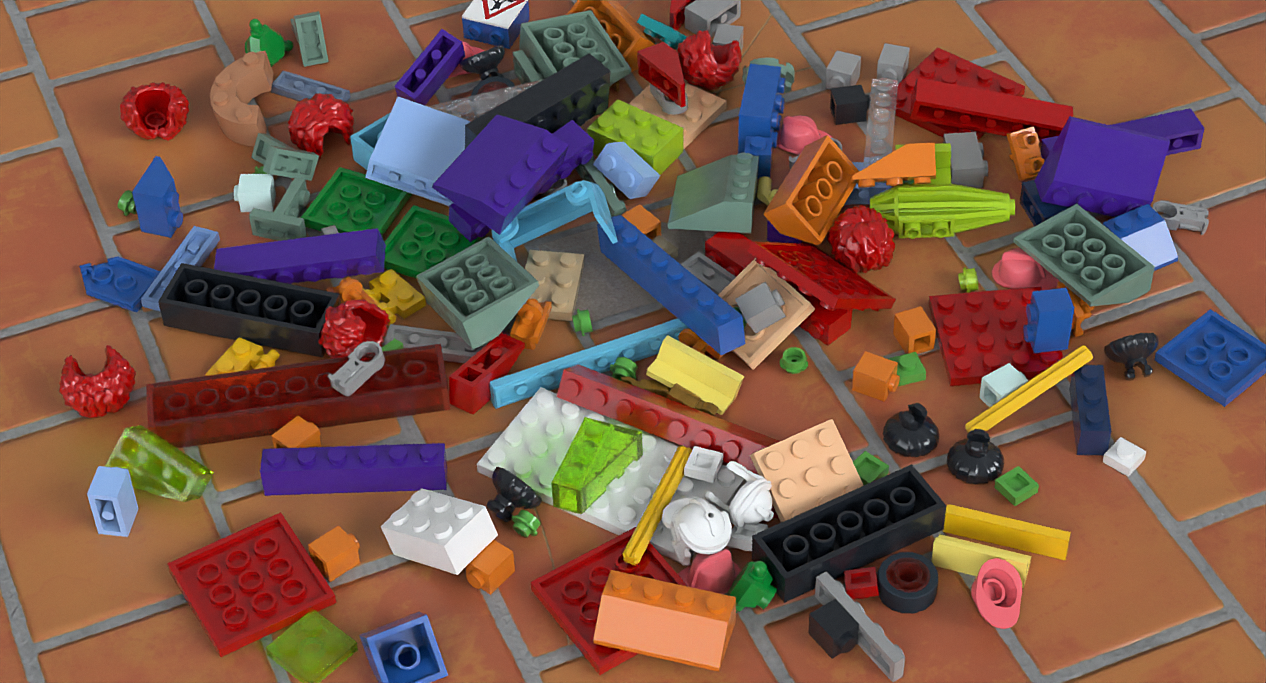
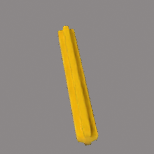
(1031, 390)
(654, 510)

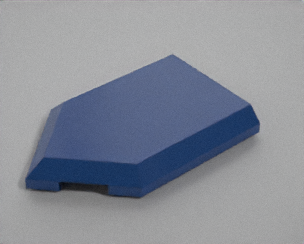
(118, 282)

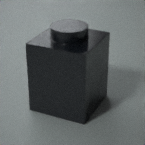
(849, 104)
(833, 628)

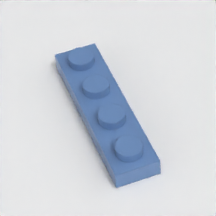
(192, 251)

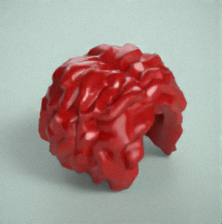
(708, 64)
(155, 110)
(317, 117)
(862, 239)
(352, 325)
(101, 392)

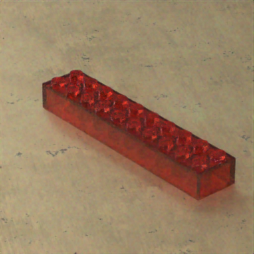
(268, 398)

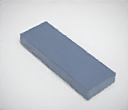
(300, 87)

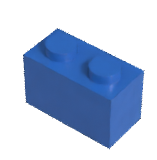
(1049, 320)

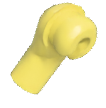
(764, 190)

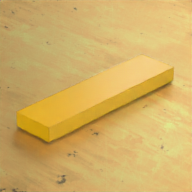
(1006, 532)

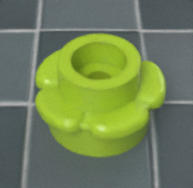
(968, 280)

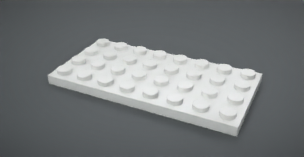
(540, 439)

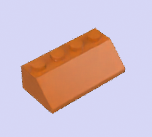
(619, 26)
(812, 192)
(665, 620)

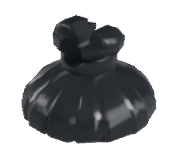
(484, 63)
(1133, 352)
(911, 432)
(975, 458)
(511, 494)

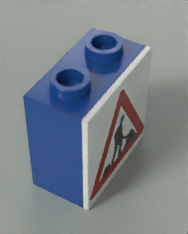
(495, 21)

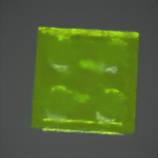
(311, 648)

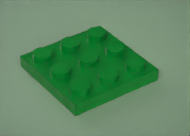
(355, 204)
(422, 242)

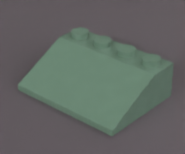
(567, 38)
(717, 196)
(1088, 258)
(477, 291)

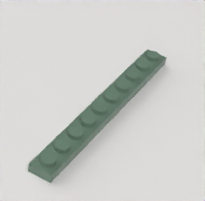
(526, 73)

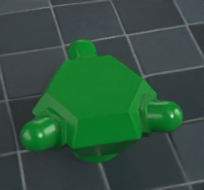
(267, 39)
(752, 586)

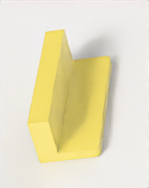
(696, 373)
(970, 556)

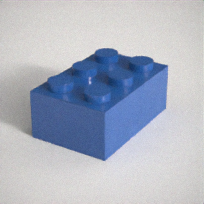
(761, 104)

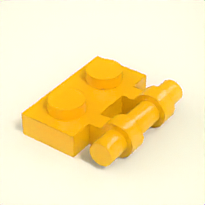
(396, 293)
(243, 356)

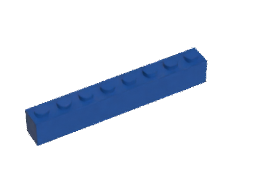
(673, 286)

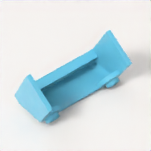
(554, 212)

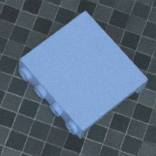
(416, 149)

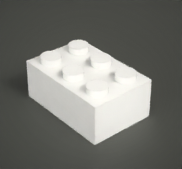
(439, 531)

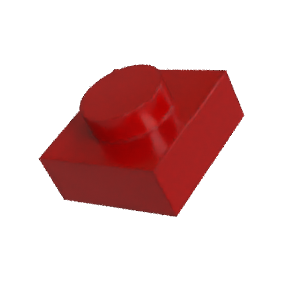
(861, 583)

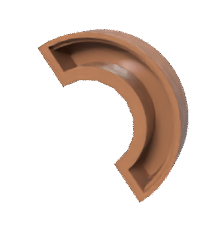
(233, 92)

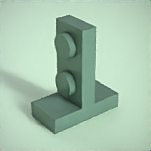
(310, 38)
(282, 159)
(285, 220)

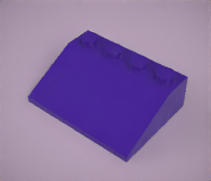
(1102, 168)
(502, 170)

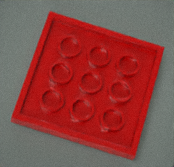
(955, 70)
(820, 276)
(985, 333)
(251, 584)
(576, 588)

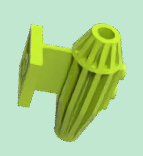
(941, 207)

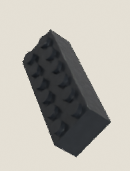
(567, 95)
(247, 308)
(849, 531)

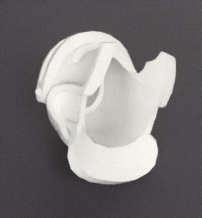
(750, 503)
(696, 526)

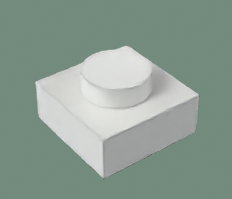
(1124, 456)
(703, 464)
(742, 537)

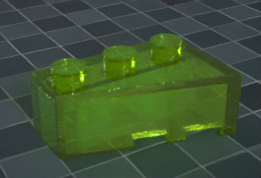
(592, 462)
(159, 466)

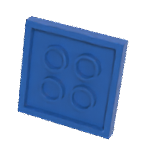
(1215, 357)

